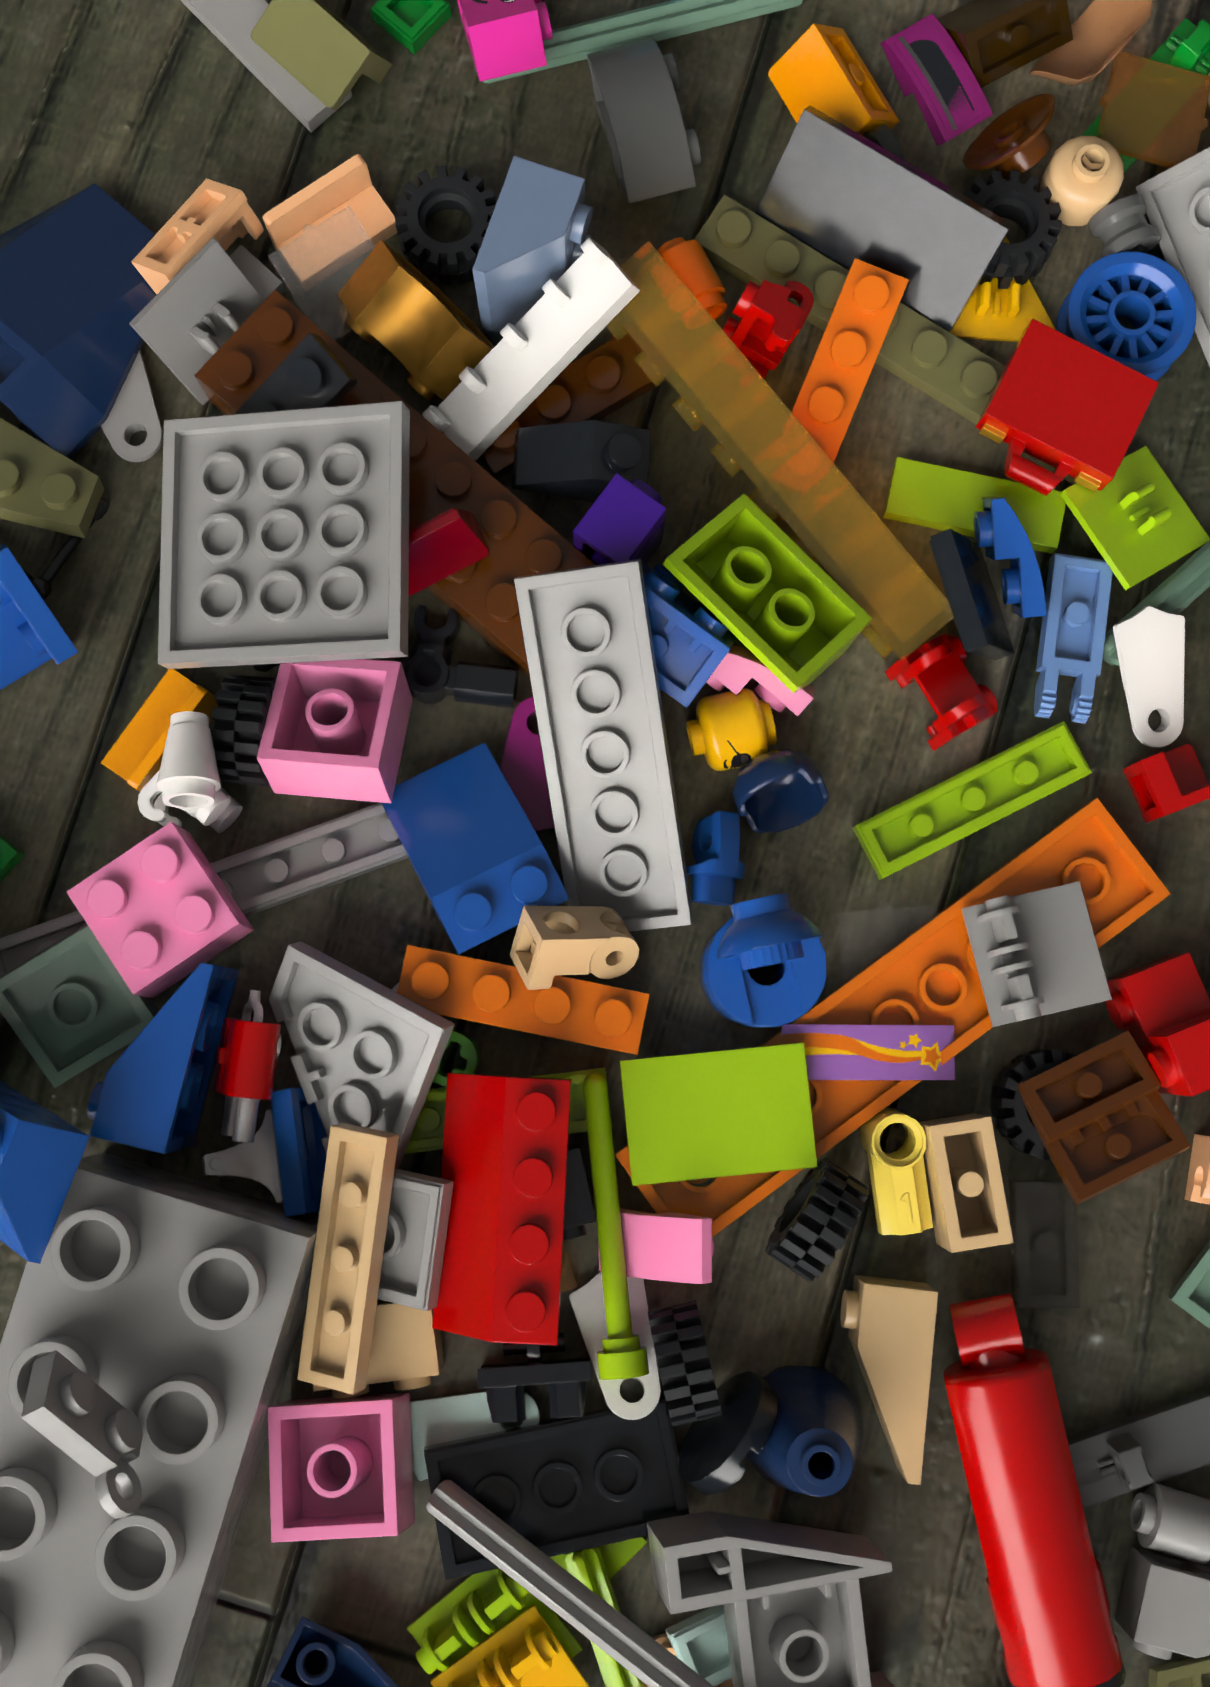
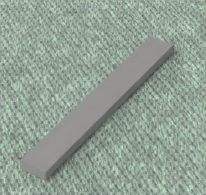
(264, 873)

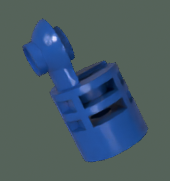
(757, 936)

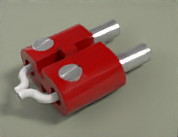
(246, 1068)

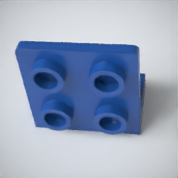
(27, 625)
(684, 634)

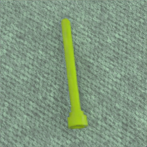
(621, 1352)

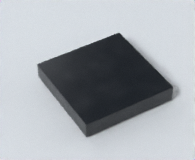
(971, 595)

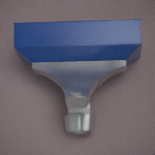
(284, 1154)

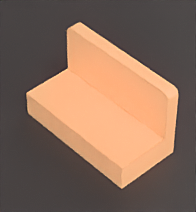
(341, 187)

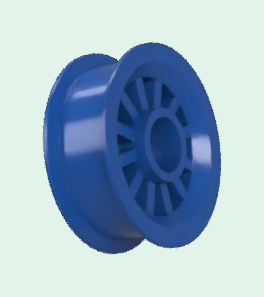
(1106, 292)

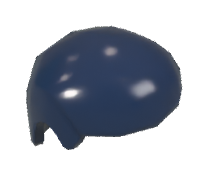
(779, 790)

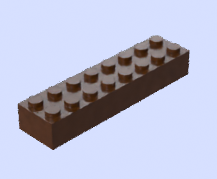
(438, 478)

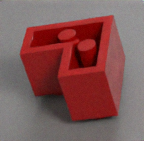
(1168, 1019)

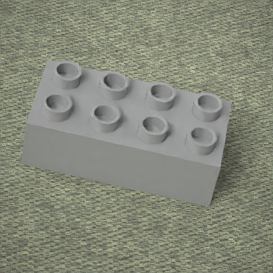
(189, 1320)

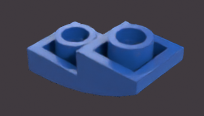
(1005, 538)

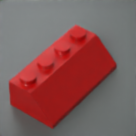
(506, 1209)

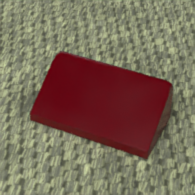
(444, 548)

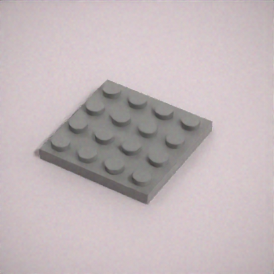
(285, 537)

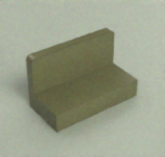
(318, 48)

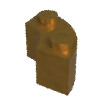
(414, 321)

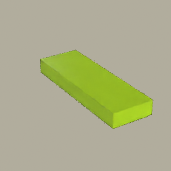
(950, 497)

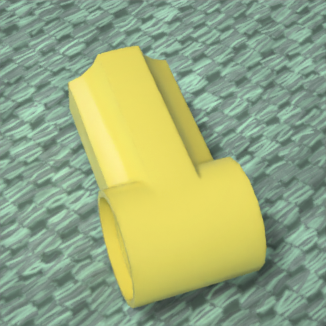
(898, 1176)

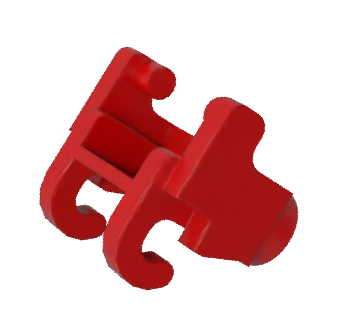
(768, 321)
(947, 686)

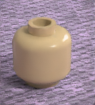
(1083, 178)

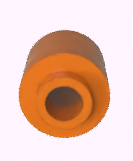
(696, 272)

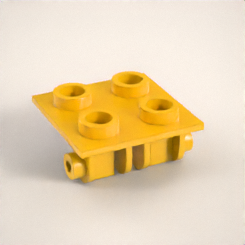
(515, 1656)

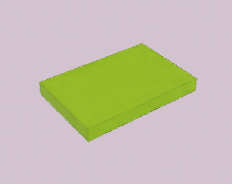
(718, 1114)

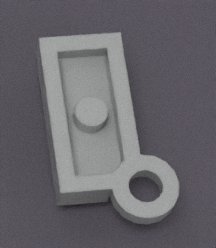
(87, 1427)

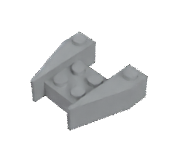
(783, 1590)

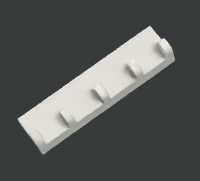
(534, 351)

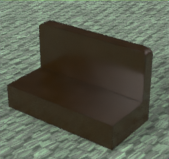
(1007, 33)

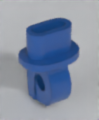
(716, 859)

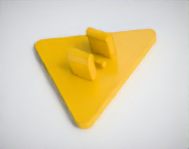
(1000, 312)

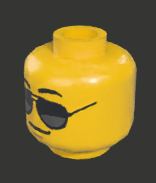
(731, 729)

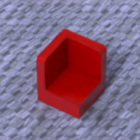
(1167, 782)

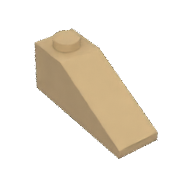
(894, 1342)

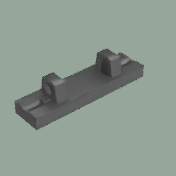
(1142, 1448)

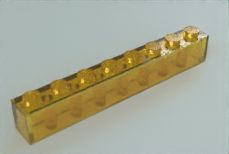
(776, 456)

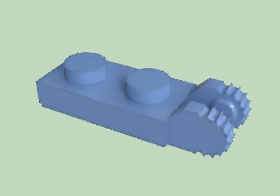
(1072, 632)

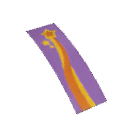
(873, 1051)

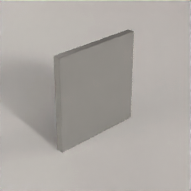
(197, 314)

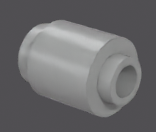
(1172, 1522)

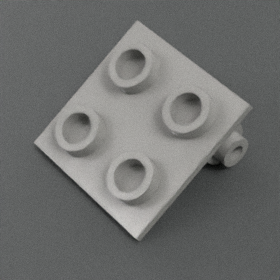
(1036, 954)

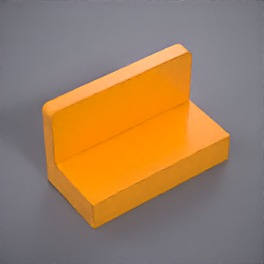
(831, 76)
(141, 746)

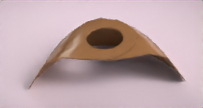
(1096, 40)

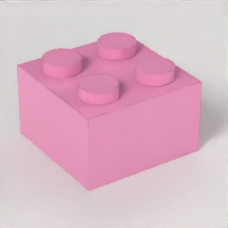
(336, 729)
(160, 911)
(340, 1467)

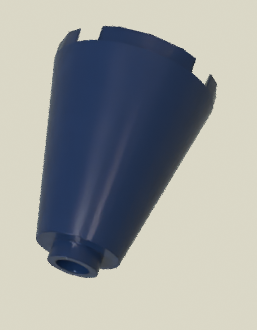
(814, 1432)

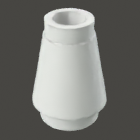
(189, 763)

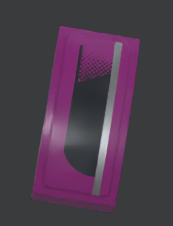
(938, 76)

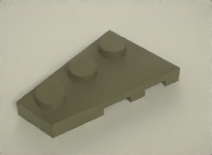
(44, 486)

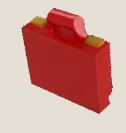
(1064, 410)

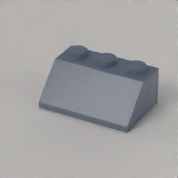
(528, 241)

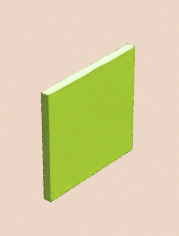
(1137, 519)

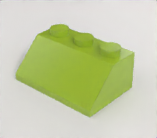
(768, 593)

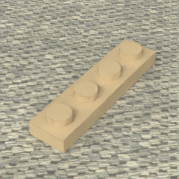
(348, 1257)

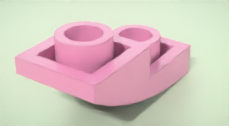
(742, 665)
(667, 1246)

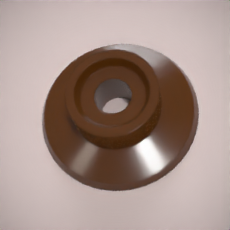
(1014, 138)

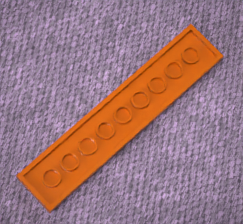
(935, 982)

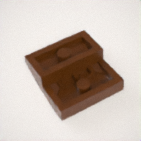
(1102, 1117)

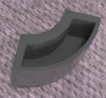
(643, 120)

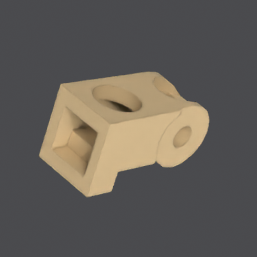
(571, 943)

